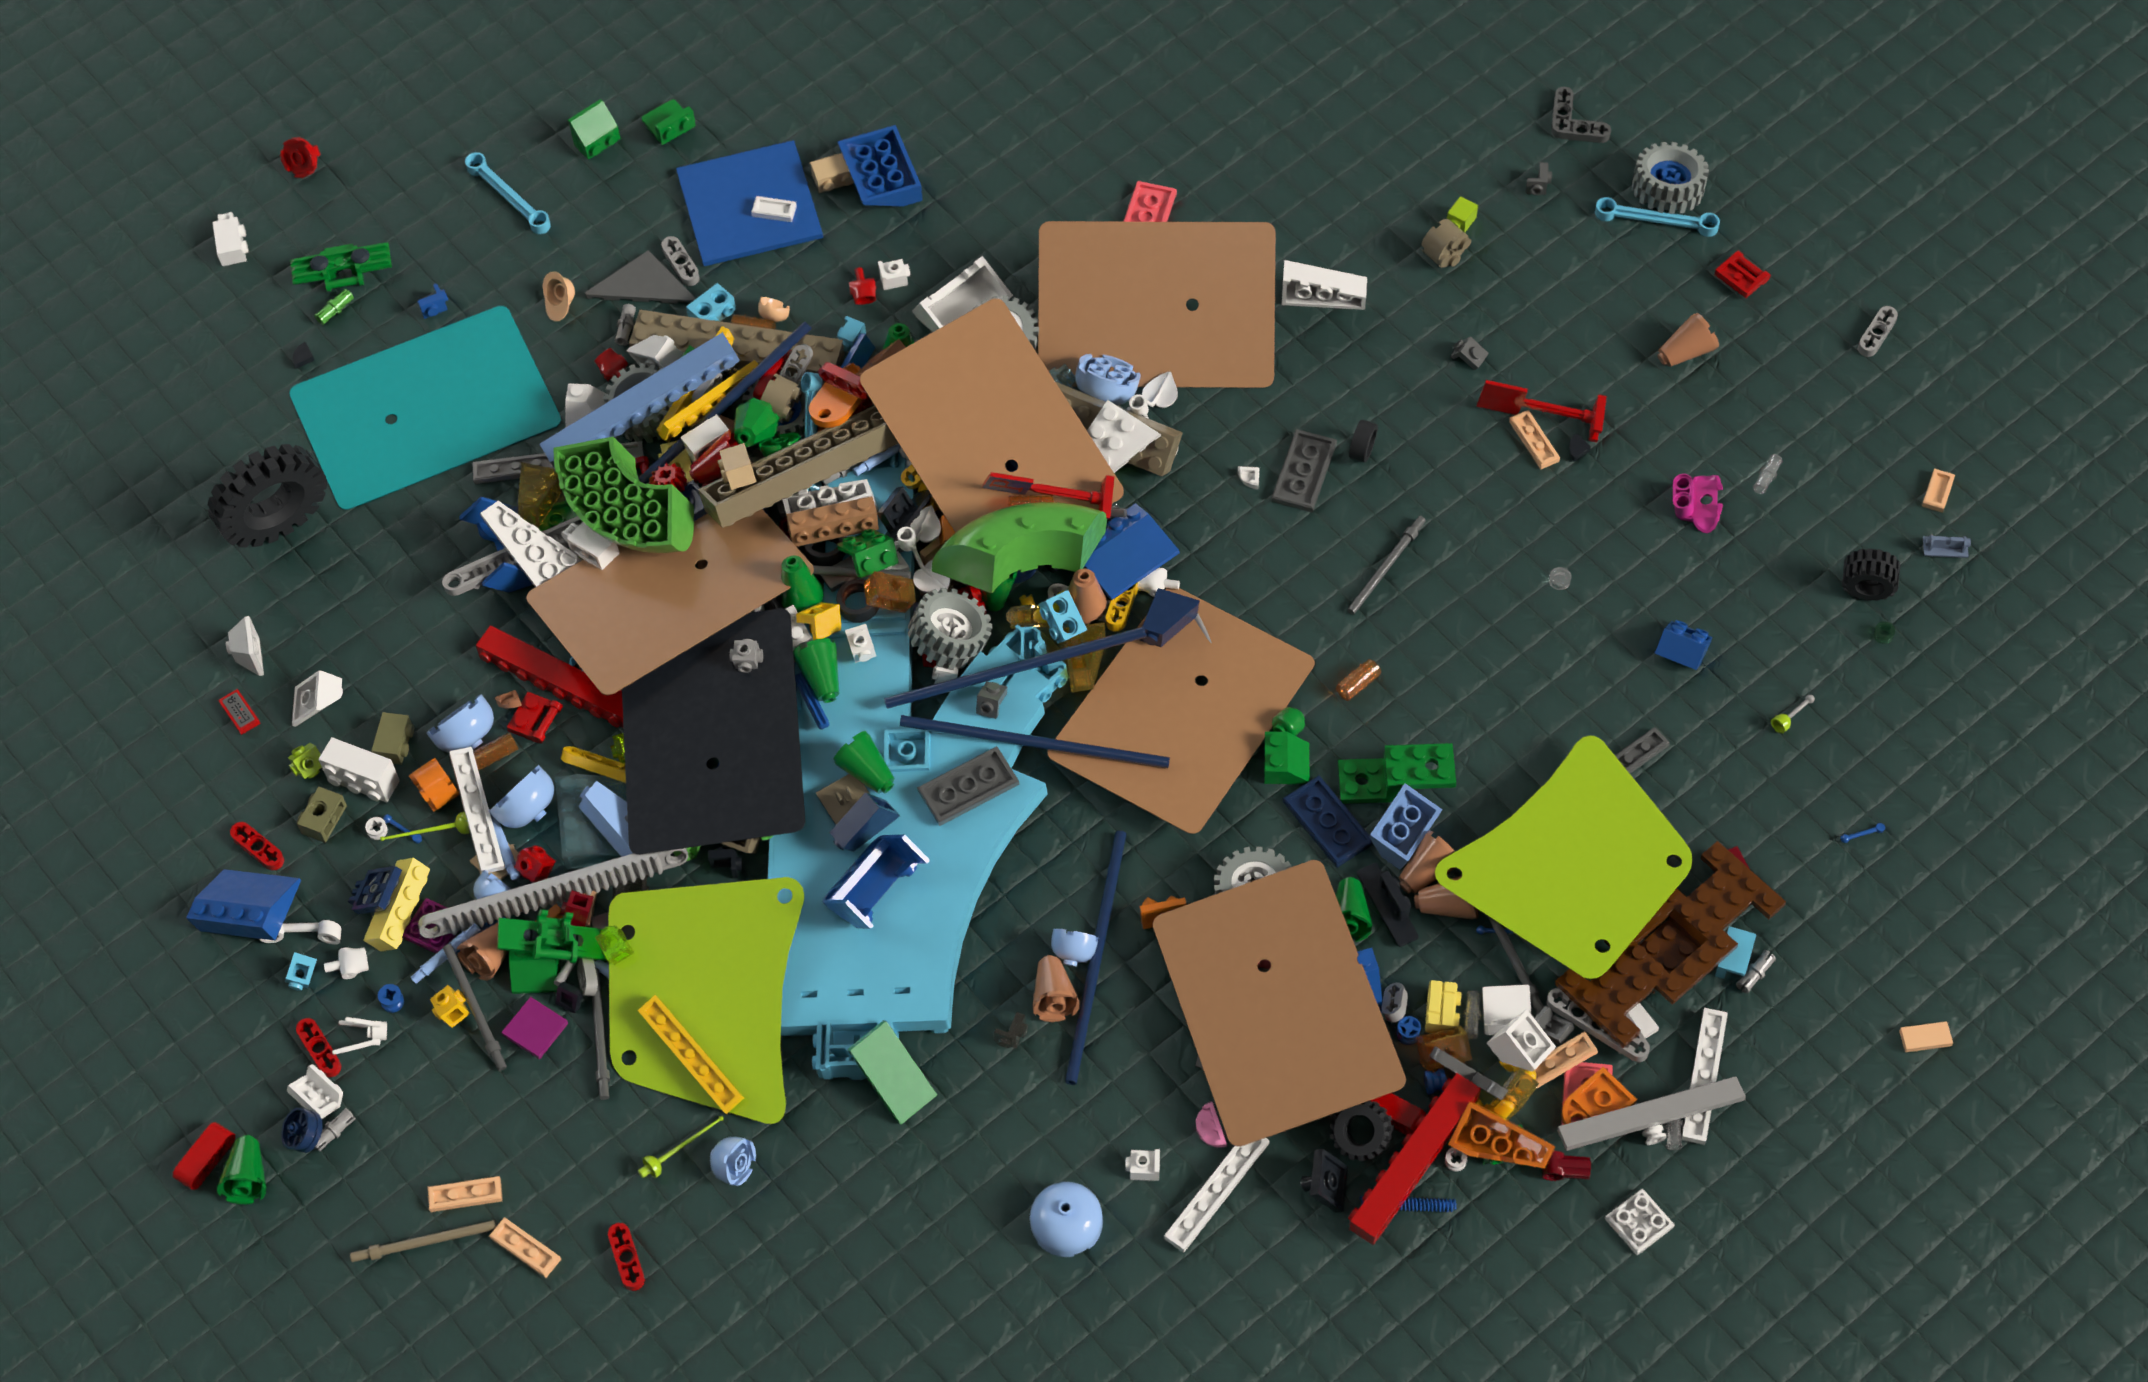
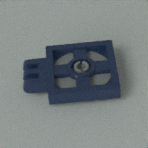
(375, 890)

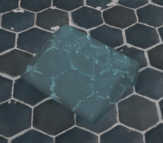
(580, 839)

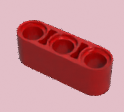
(1403, 1113)
(204, 1155)

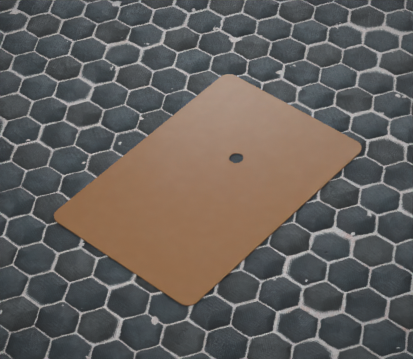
(1127, 290)
(975, 401)
(659, 604)
(1206, 730)
(1287, 1038)

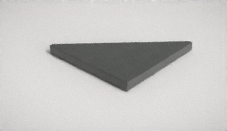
(642, 281)

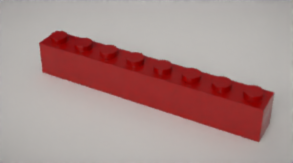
(549, 674)
(1413, 1160)

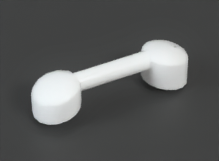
(327, 931)

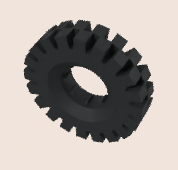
(253, 523)

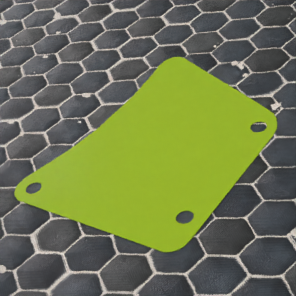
(1575, 862)
(720, 970)

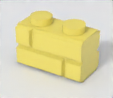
(1441, 1006)

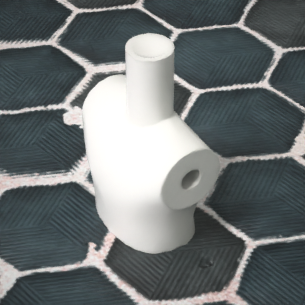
(1156, 580)
(350, 962)

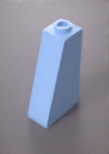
(608, 815)

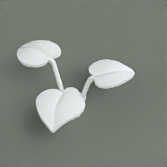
(1158, 392)
(926, 529)

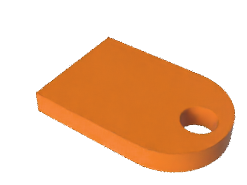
(832, 402)
(1597, 1096)

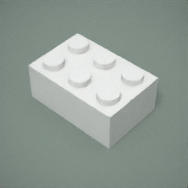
(359, 770)

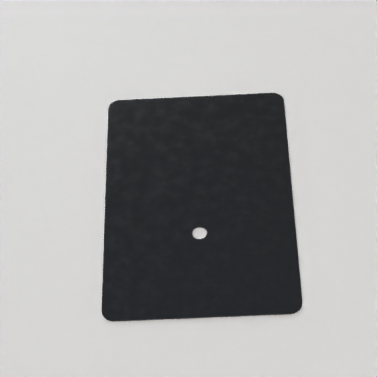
(708, 710)

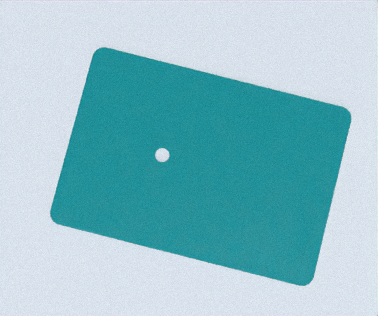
(453, 400)

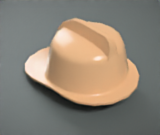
(558, 295)

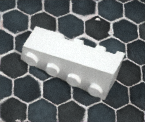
(1322, 287)
(827, 496)

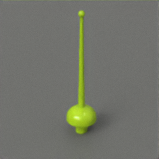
(460, 823)
(653, 1165)

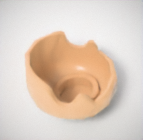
(772, 309)

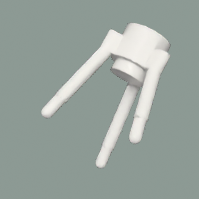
(375, 1029)

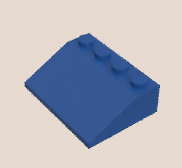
(881, 168)
(1129, 551)
(244, 904)

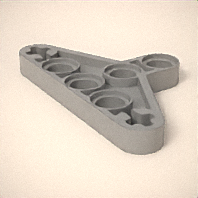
(1585, 1024)

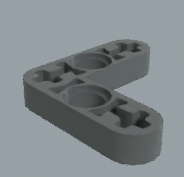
(1570, 125)
(1469, 1073)

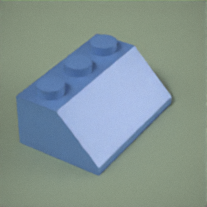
(1404, 826)

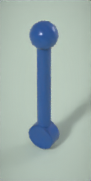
(388, 819)
(1879, 828)
(1481, 930)

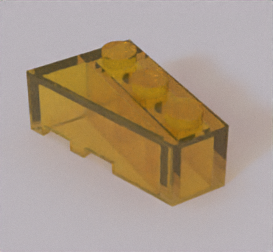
(537, 492)
(1084, 668)

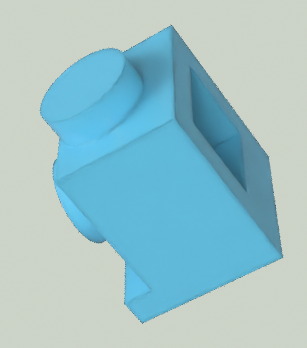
(850, 332)
(304, 964)

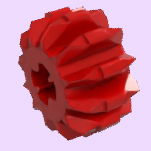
(669, 475)

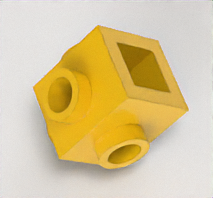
(450, 1006)

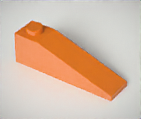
(1496, 1138)

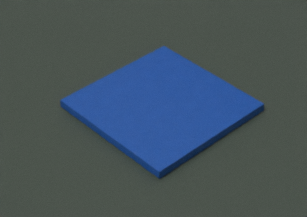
(723, 195)

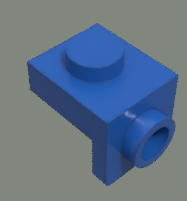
(433, 304)

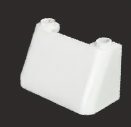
(961, 295)

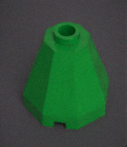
(754, 422)

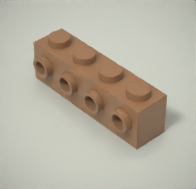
(832, 521)

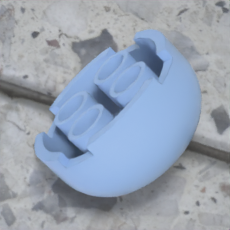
(1096, 380)
(463, 726)
(525, 800)
(1062, 1230)

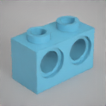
(712, 305)
(1068, 614)

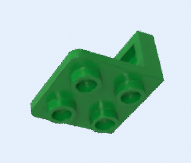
(669, 121)
(870, 551)

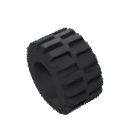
(1871, 574)
(1381, 1137)

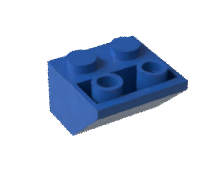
(1683, 644)

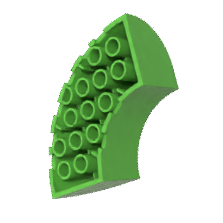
(611, 500)
(1020, 540)

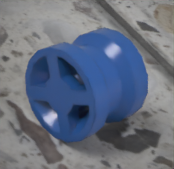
(394, 1003)
(1409, 1025)
(1434, 1080)

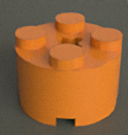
(434, 784)

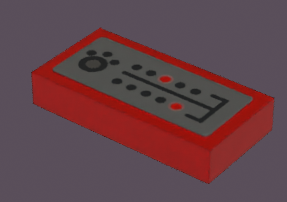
(239, 711)

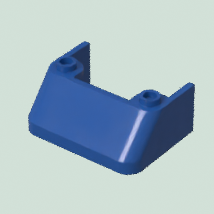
(506, 576)
(871, 877)

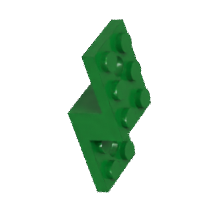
(1398, 767)

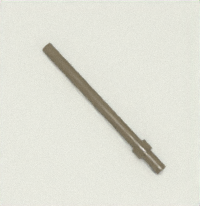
(376, 1251)

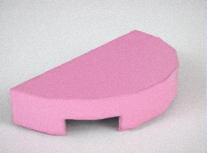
(1209, 1127)

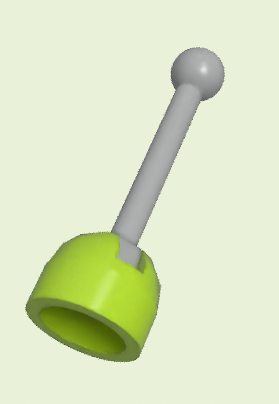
(1782, 721)

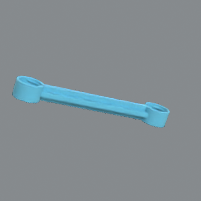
(508, 193)
(1657, 217)
(810, 385)

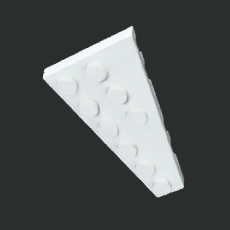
(1119, 435)
(531, 549)

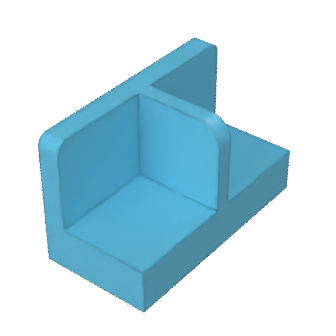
(1739, 959)

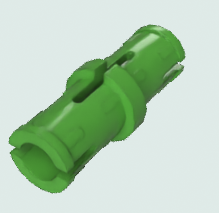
(334, 306)

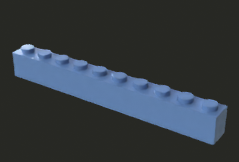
(648, 396)

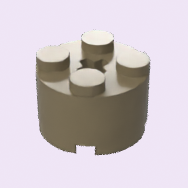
(1445, 243)
(782, 396)

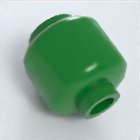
(1289, 720)

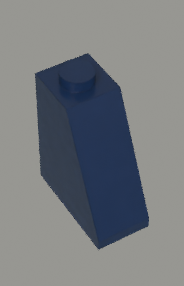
(1168, 616)
(863, 822)

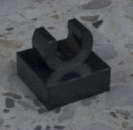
(569, 997)

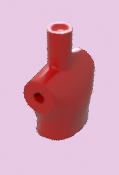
(862, 289)
(610, 363)

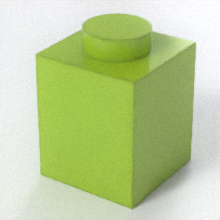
(1463, 213)

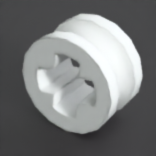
(380, 823)
(1654, 1135)
(1455, 1166)

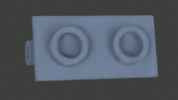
(1946, 546)

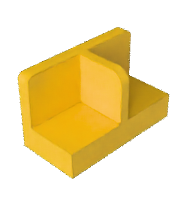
(822, 618)

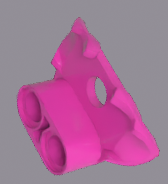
(1704, 516)

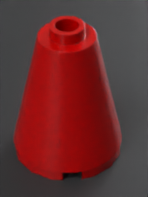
(706, 466)

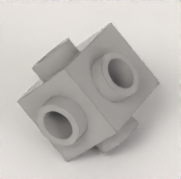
(746, 655)

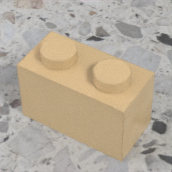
(830, 173)
(736, 466)

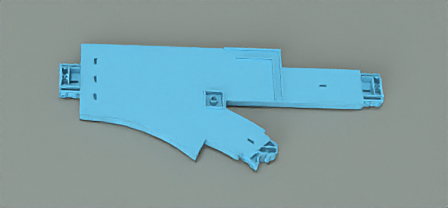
(906, 965)

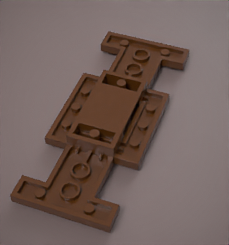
(1678, 951)

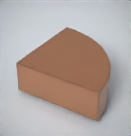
(508, 700)

